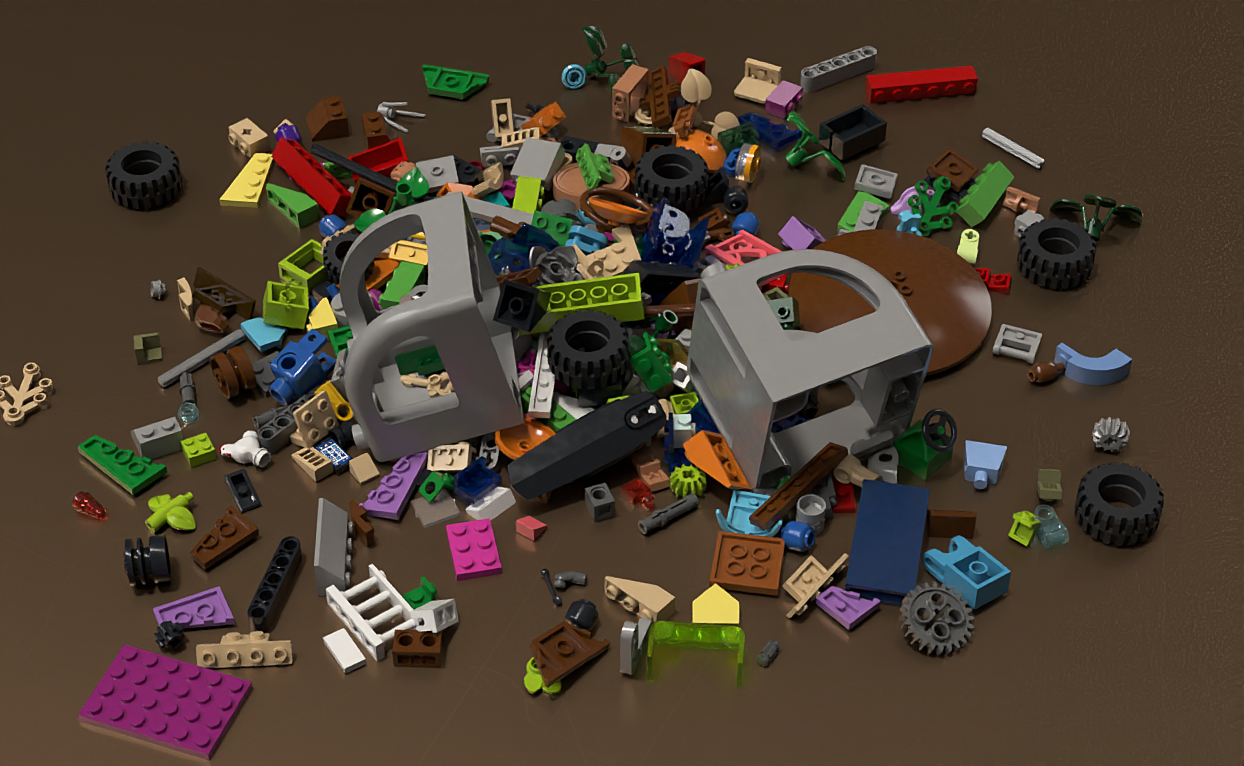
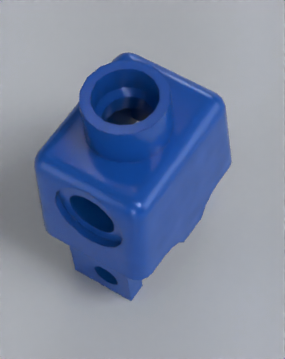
(299, 369)

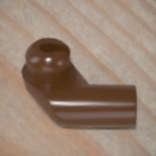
(721, 234)

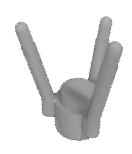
(388, 111)

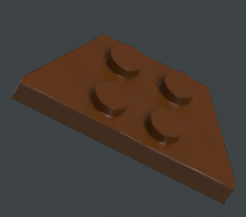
(564, 650)

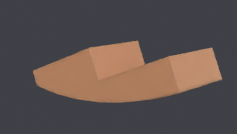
(650, 472)

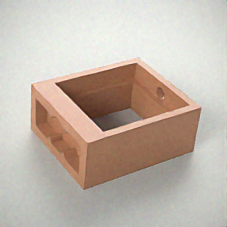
(628, 92)

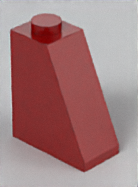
(682, 62)

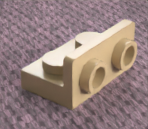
(450, 457)

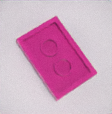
(473, 549)

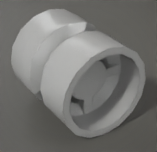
(812, 510)

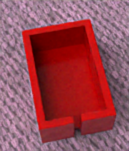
(381, 158)

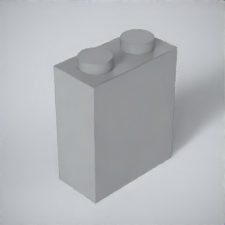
(538, 160)

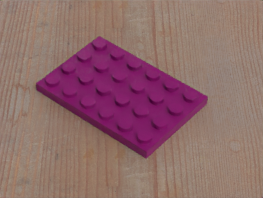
(165, 702)

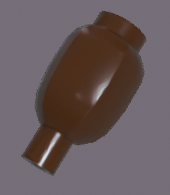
(1044, 371)

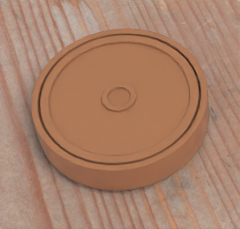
(570, 185)

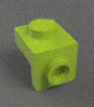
(1024, 527)

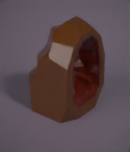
(211, 319)

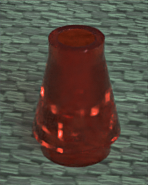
(88, 505)

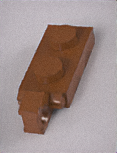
(684, 120)

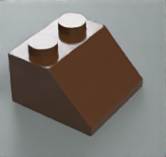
(327, 119)

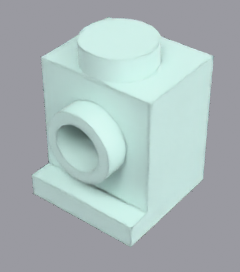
(682, 429)

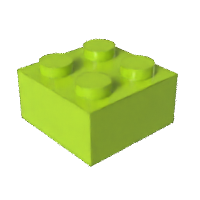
(683, 402)
(198, 450)

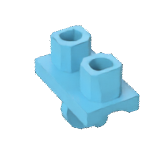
(909, 222)

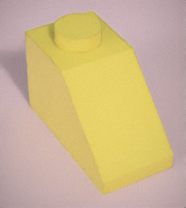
(322, 319)

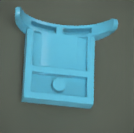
(740, 509)

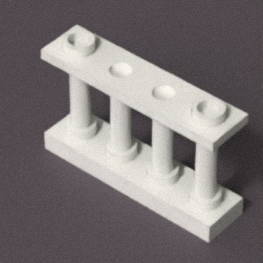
(363, 628)

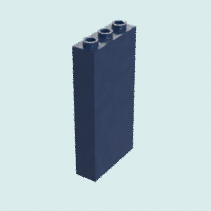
(887, 541)

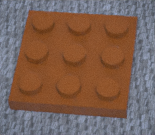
(747, 563)

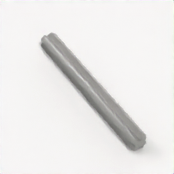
(201, 357)

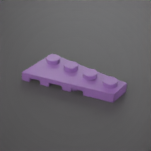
(397, 487)

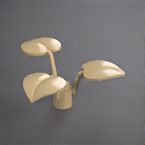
(697, 88)

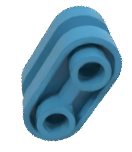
(586, 239)

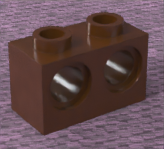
(417, 648)

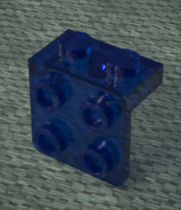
(673, 456)

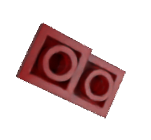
(996, 282)

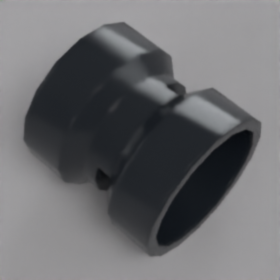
(343, 433)

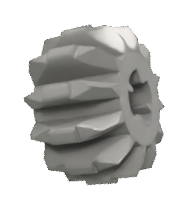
(1111, 434)

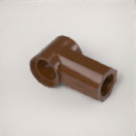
(504, 227)

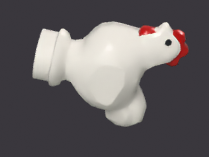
(247, 450)

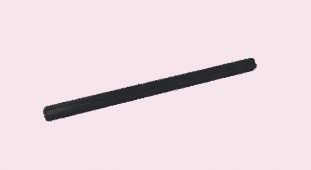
(359, 170)

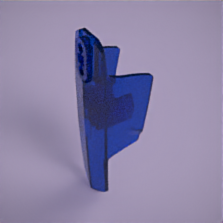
(672, 244)

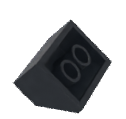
(660, 277)

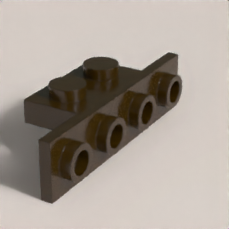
(221, 295)

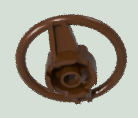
(601, 223)

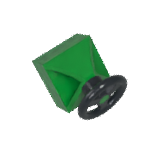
(925, 445)

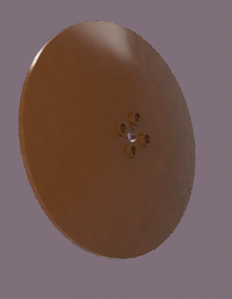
(931, 278)

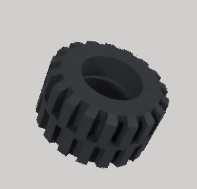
(337, 249)

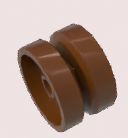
(233, 372)

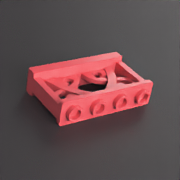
(747, 247)

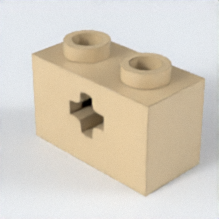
(248, 138)

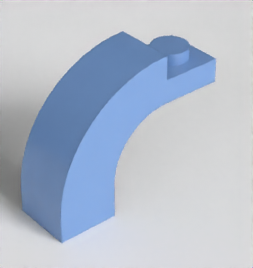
(1093, 371)

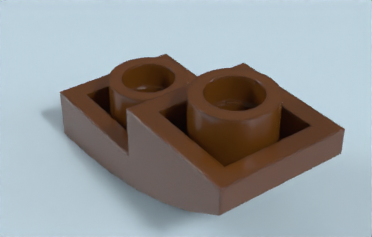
(361, 527)

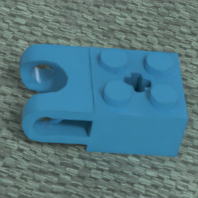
(968, 571)

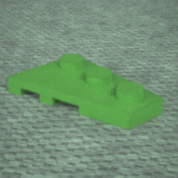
(851, 215)

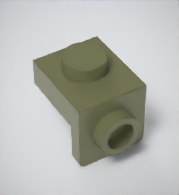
(1049, 484)

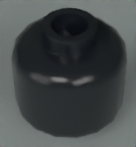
(735, 200)
(582, 615)

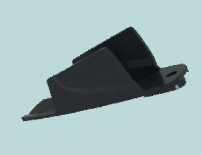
(587, 445)

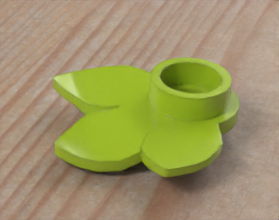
(534, 681)

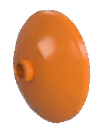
(706, 146)
(616, 212)
(522, 438)

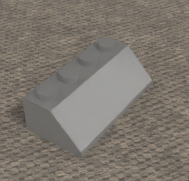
(332, 547)

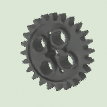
(920, 603)

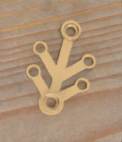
(15, 414)

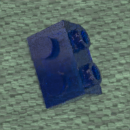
(475, 481)

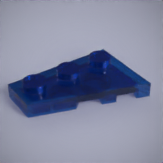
(772, 133)

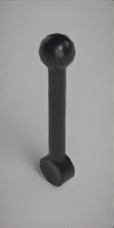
(557, 601)

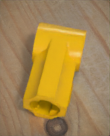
(336, 401)

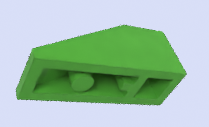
(293, 204)

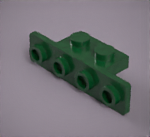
(423, 360)

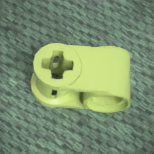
(968, 246)

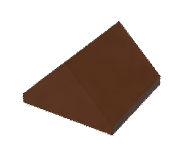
(951, 523)

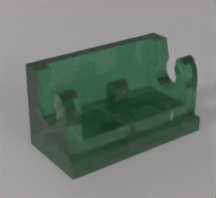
(737, 136)

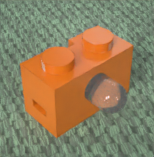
(546, 120)

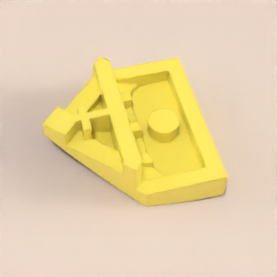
(716, 607)

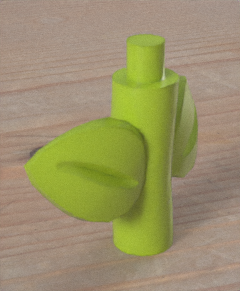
(170, 511)

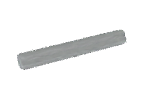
(1013, 148)

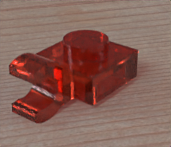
(637, 491)

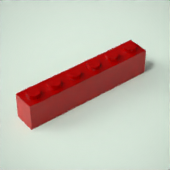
(921, 84)
(312, 177)

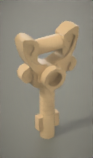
(434, 384)

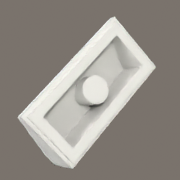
(492, 504)

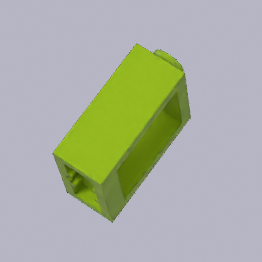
(290, 266)

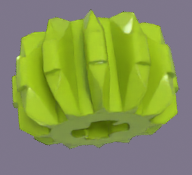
(687, 481)

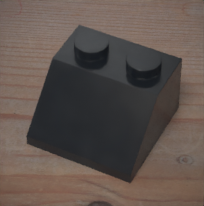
(521, 305)

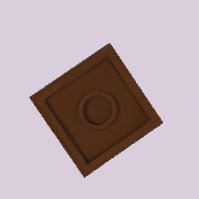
(953, 167)

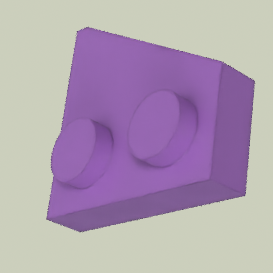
(846, 606)

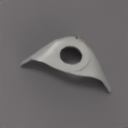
(887, 470)

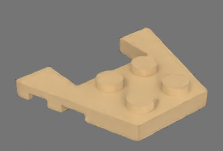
(618, 255)

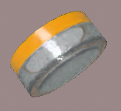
(748, 163)

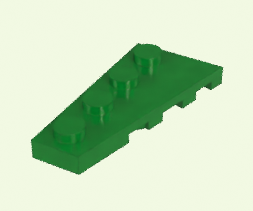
(121, 465)

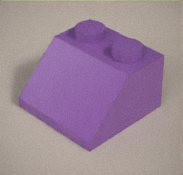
(799, 235)

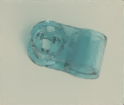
(1051, 528)

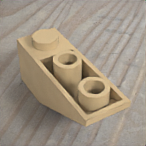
(641, 598)

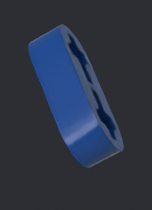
(730, 163)

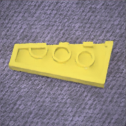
(250, 183)

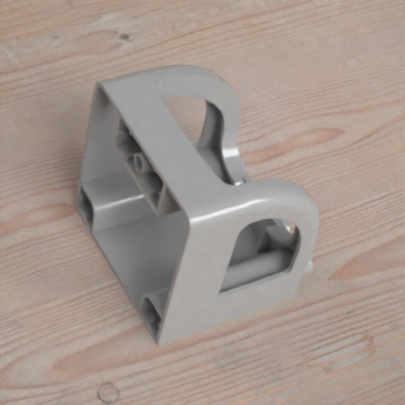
(452, 315)
(759, 373)

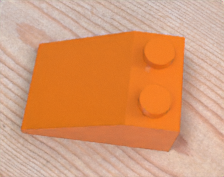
(714, 456)

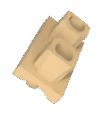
(593, 269)

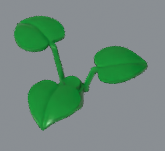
(799, 153)
(408, 187)

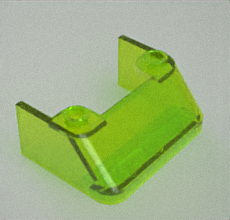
(695, 635)

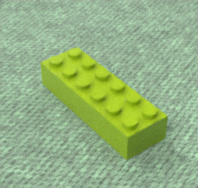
(614, 295)

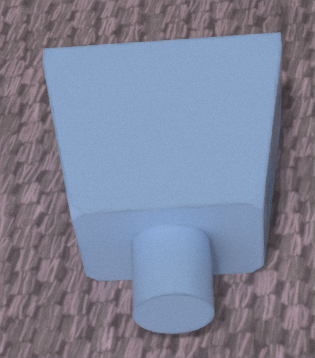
(983, 462)

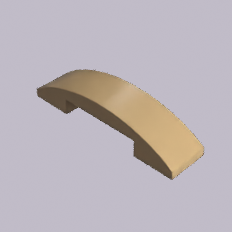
(493, 180)

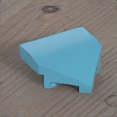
(262, 334)

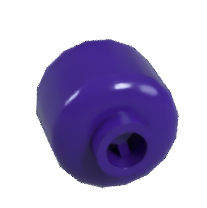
(289, 132)

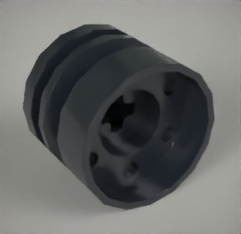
(147, 560)

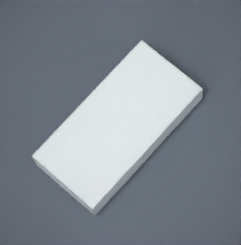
(344, 650)

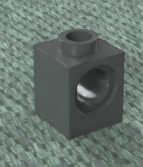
(600, 502)

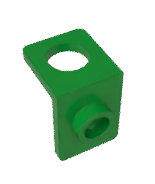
(440, 480)

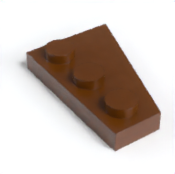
(226, 537)

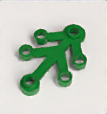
(940, 185)

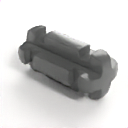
(768, 652)

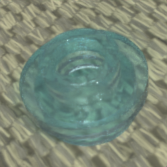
(188, 412)

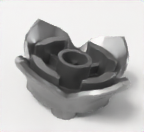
(556, 265)

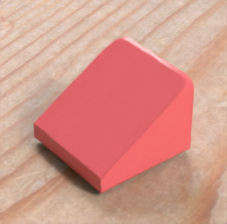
(530, 527)

